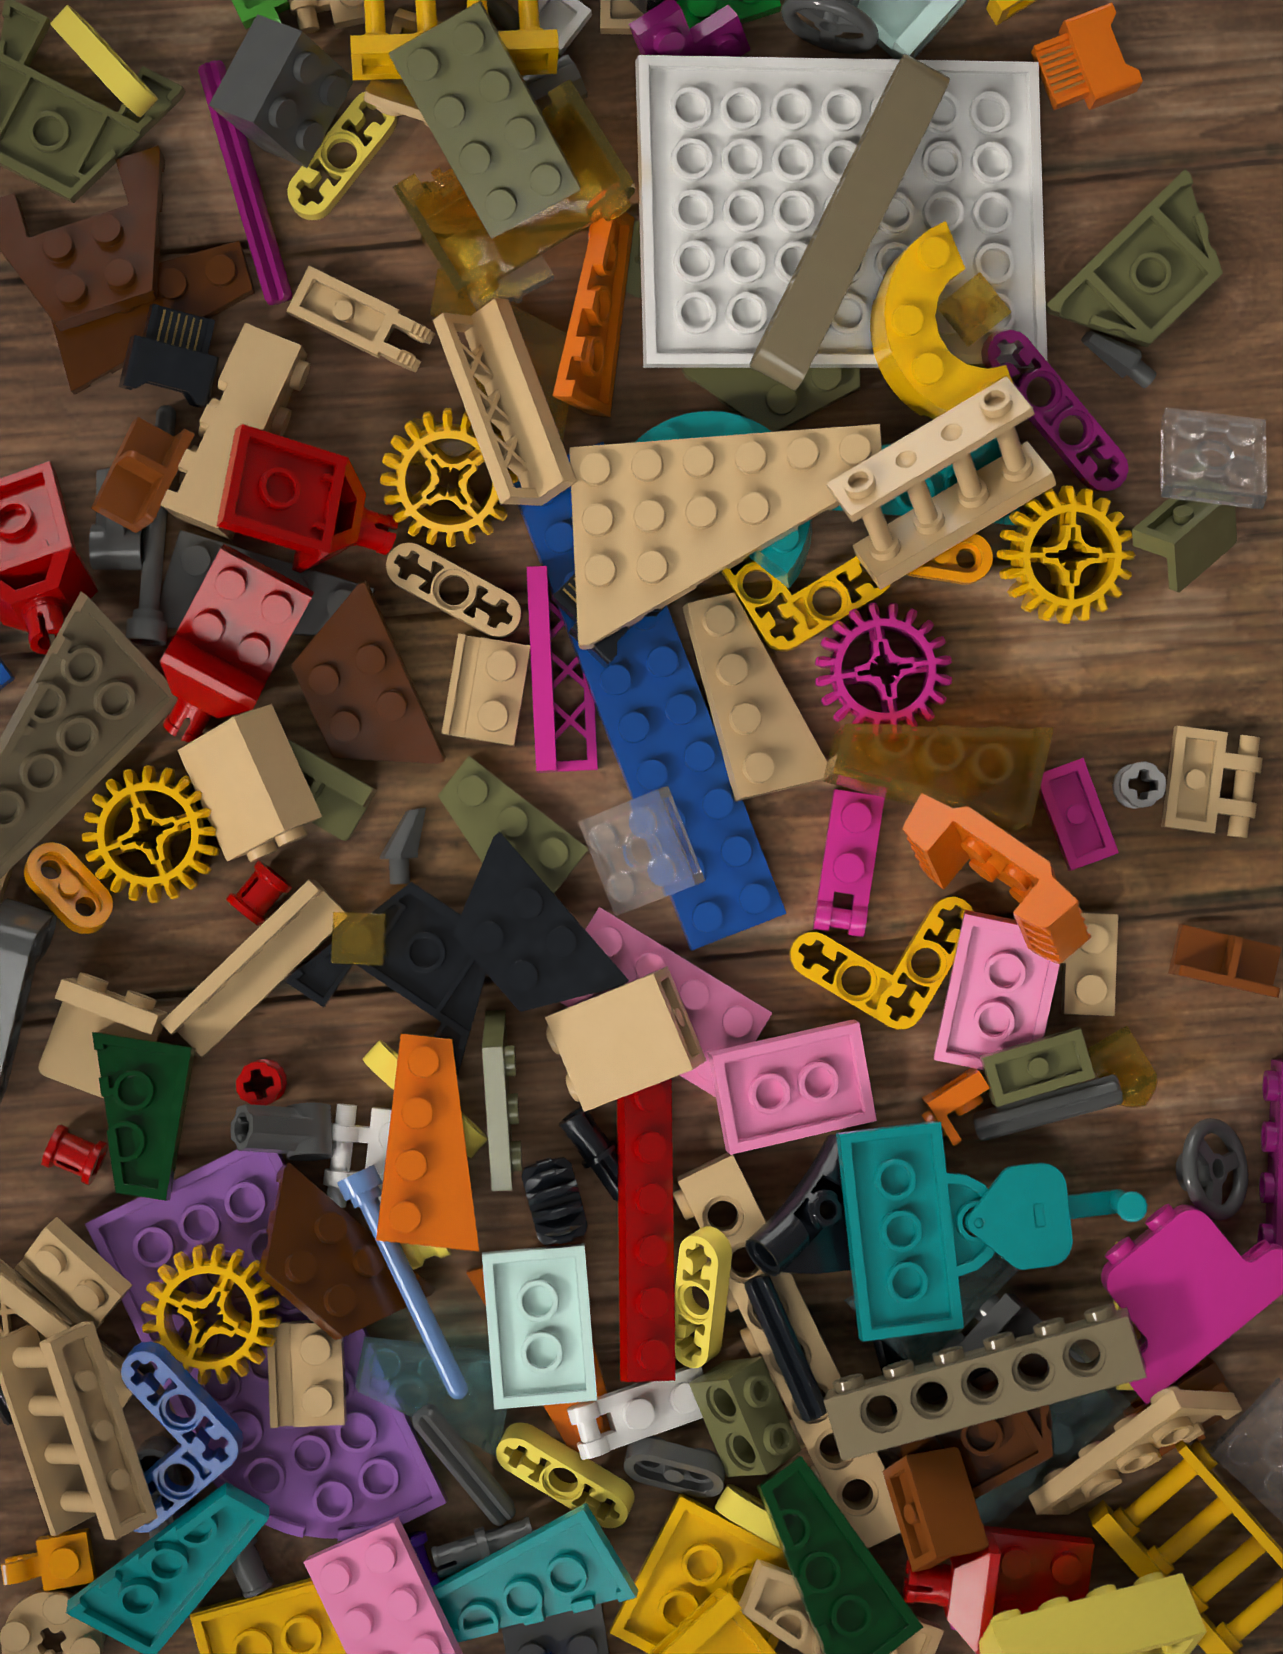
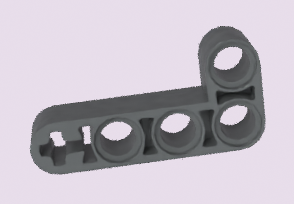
(23, 942)

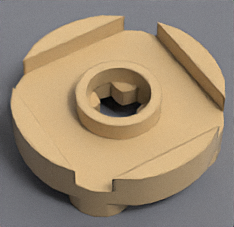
(45, 1610)

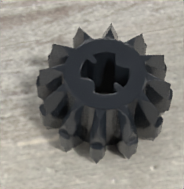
(554, 1201)

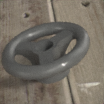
(832, 19)
(1203, 1172)

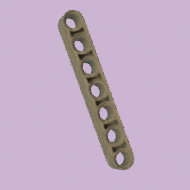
(849, 222)

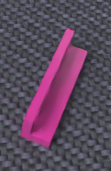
(544, 686)

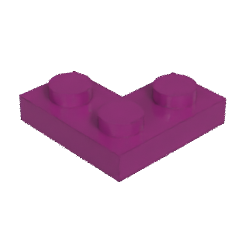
(667, 33)

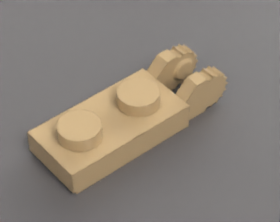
(355, 317)

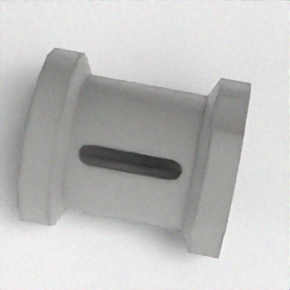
(1149, 774)

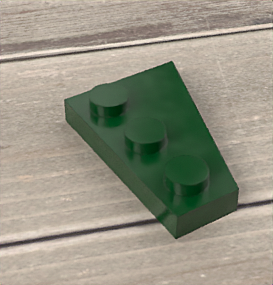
(145, 1110)

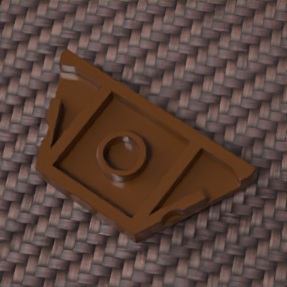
(363, 688)
(327, 1260)
(1000, 1447)

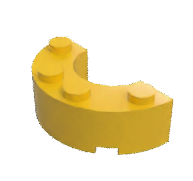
(907, 331)

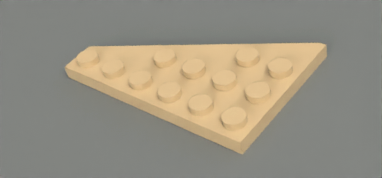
(681, 510)

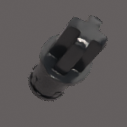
(593, 1147)

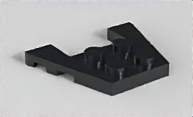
(419, 963)

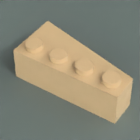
(256, 393)

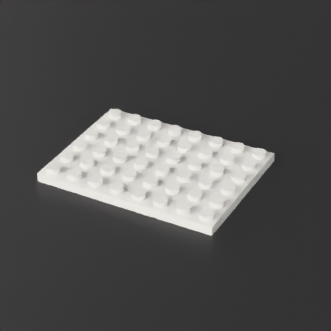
(747, 160)

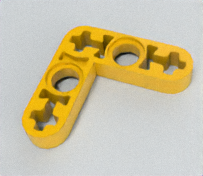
(800, 604)
(881, 982)

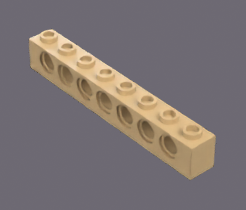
(724, 1181)

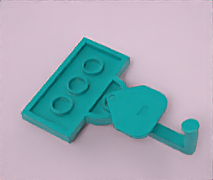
(911, 1220)

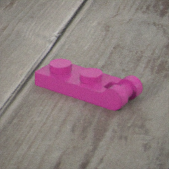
(848, 860)

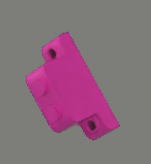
(1187, 1290)

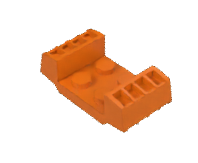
(950, 837)

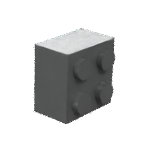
(282, 91)

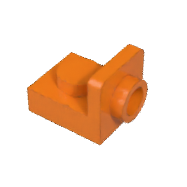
(957, 1095)

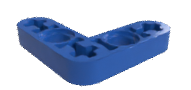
(192, 1446)

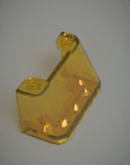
(458, 237)

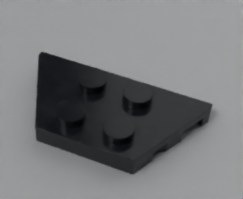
(529, 936)

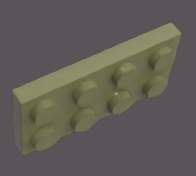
(485, 119)

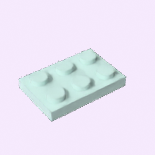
(539, 1326)

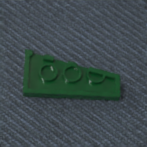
(837, 1577)

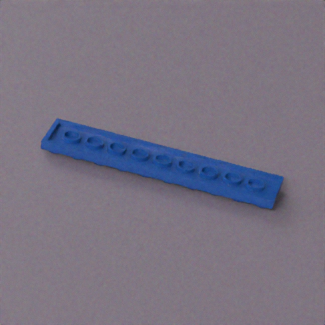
(668, 740)

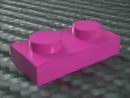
(1076, 815)

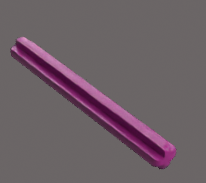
(247, 194)

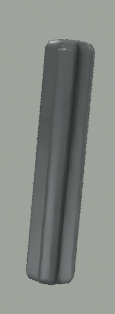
(1048, 1107)
(463, 1464)

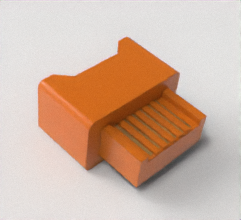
(1085, 62)

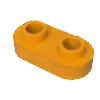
(946, 568)
(71, 887)

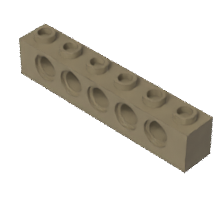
(862, 1432)

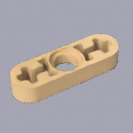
(415, 584)

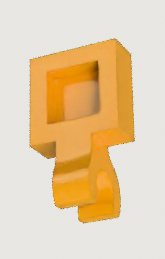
(59, 1561)

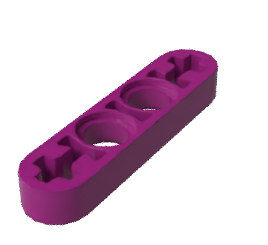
(1060, 405)

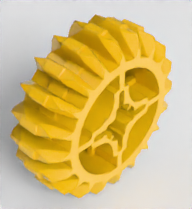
(414, 504)
(1066, 573)
(161, 856)
(232, 1322)

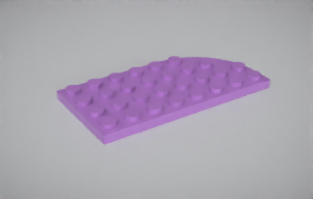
(312, 1477)

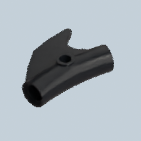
(810, 1226)

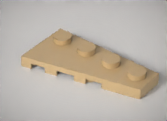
(752, 711)
(1133, 1446)
(776, 1605)

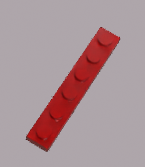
(646, 1235)

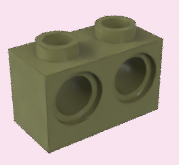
(745, 1417)

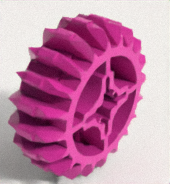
(876, 626)

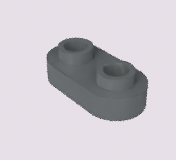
(675, 1467)

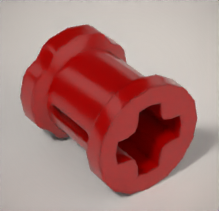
(259, 893)
(255, 1096)
(74, 1154)

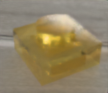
(973, 309)
(358, 938)

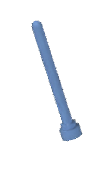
(364, 1192)

